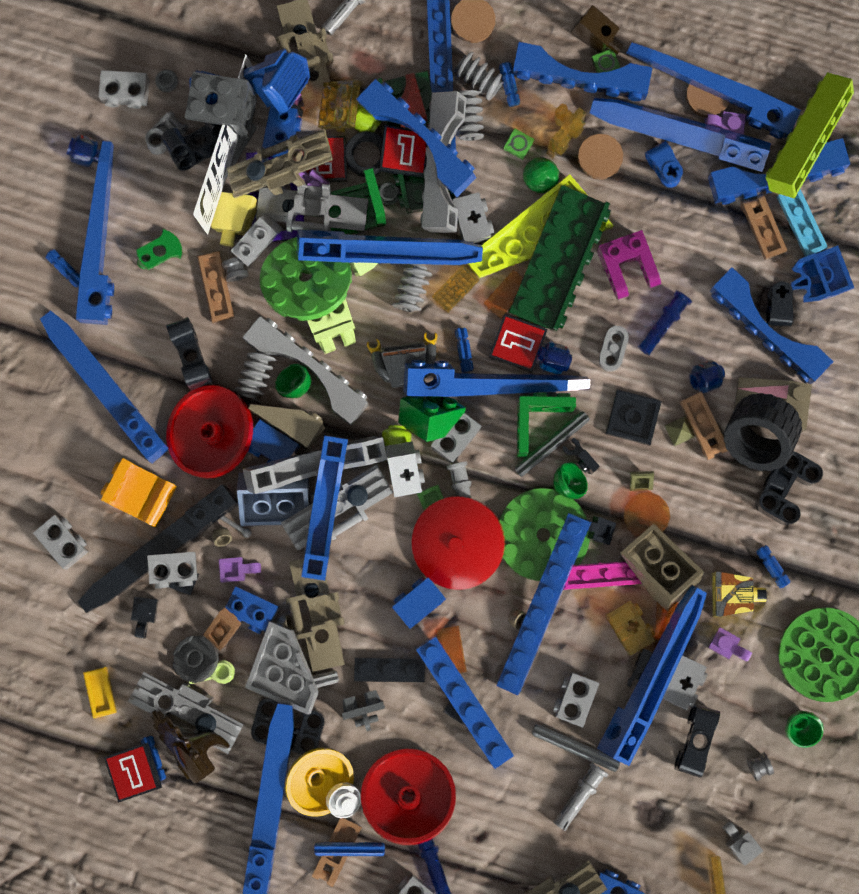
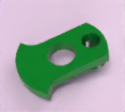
(168, 242)

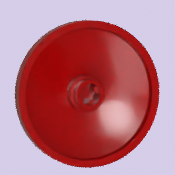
(209, 431)
(458, 542)
(408, 796)

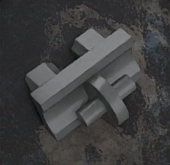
(373, 704)

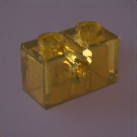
(619, 620)

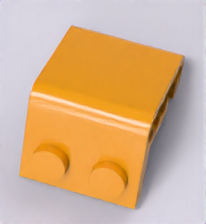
(138, 492)

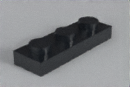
(389, 670)

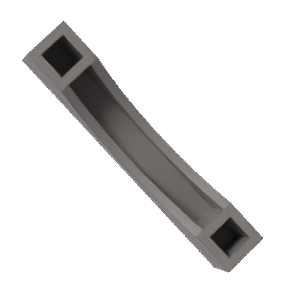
(446, 116)
(269, 341)
(305, 465)

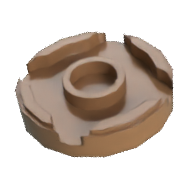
(473, 20)
(704, 103)
(600, 156)

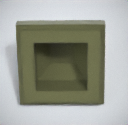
(679, 431)
(641, 480)

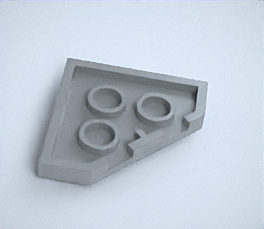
(282, 670)

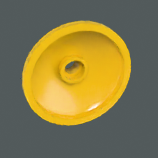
(308, 793)

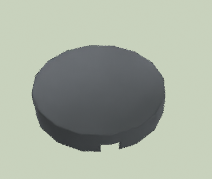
(195, 659)

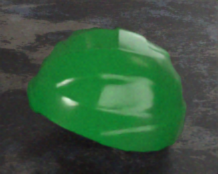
(541, 175)
(293, 381)
(570, 481)
(804, 729)

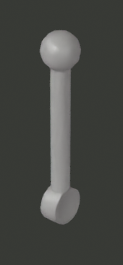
(245, 532)

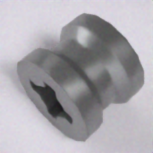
(234, 269)
(760, 766)

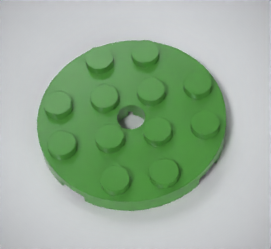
(297, 298)
(523, 519)
(801, 658)

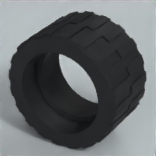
(772, 414)

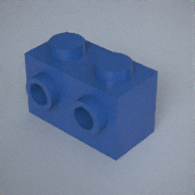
(281, 127)
(271, 443)
(419, 602)
(251, 609)

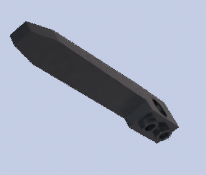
(169, 541)

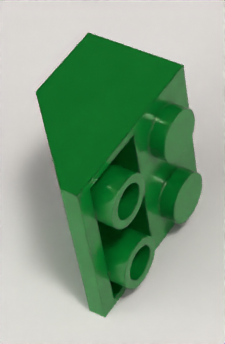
(429, 415)

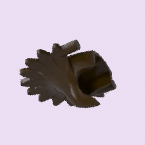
(188, 748)

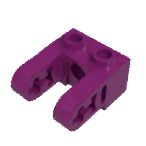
(623, 250)

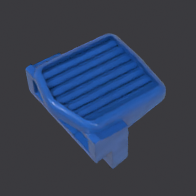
(279, 79)

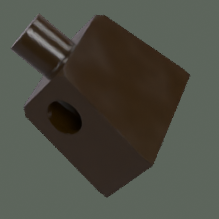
(598, 31)

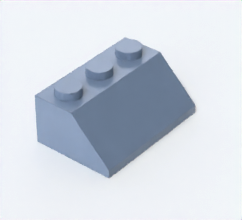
(272, 505)

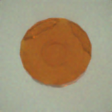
(644, 511)

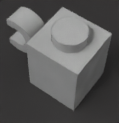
(741, 844)

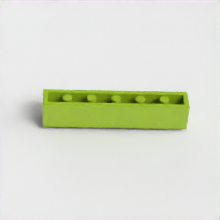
(810, 135)

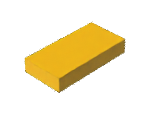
(100, 692)

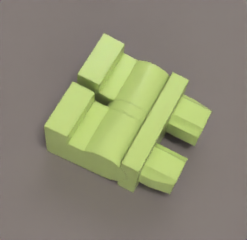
(333, 325)

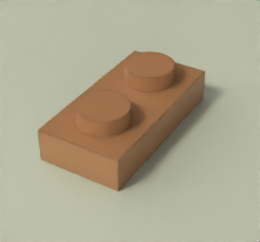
(222, 628)

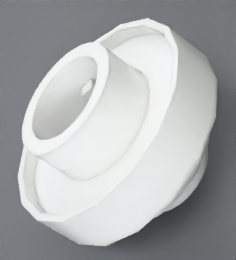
(343, 800)

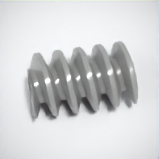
(479, 76)
(469, 127)
(411, 288)
(253, 376)

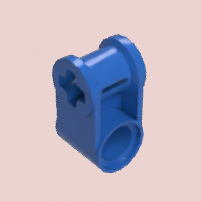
(663, 161)

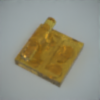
(339, 105)
(572, 126)

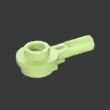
(223, 674)

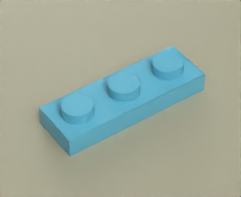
(802, 224)

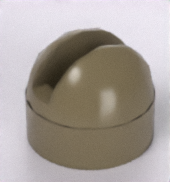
(221, 536)
(516, 618)
(286, 621)

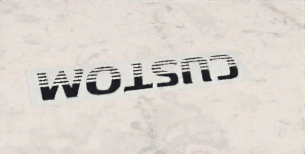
(217, 170)

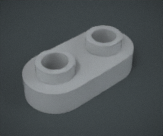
(613, 349)

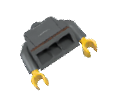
(392, 360)

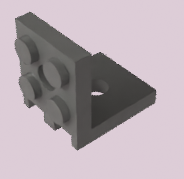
(234, 105)

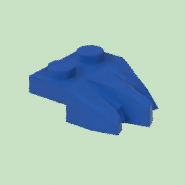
(822, 275)

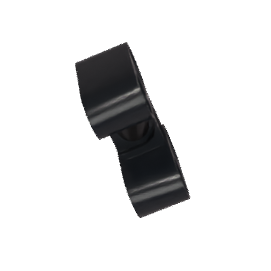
(192, 148)
(186, 341)
(778, 485)
(298, 734)
(693, 759)

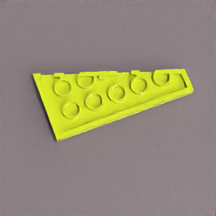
(519, 238)

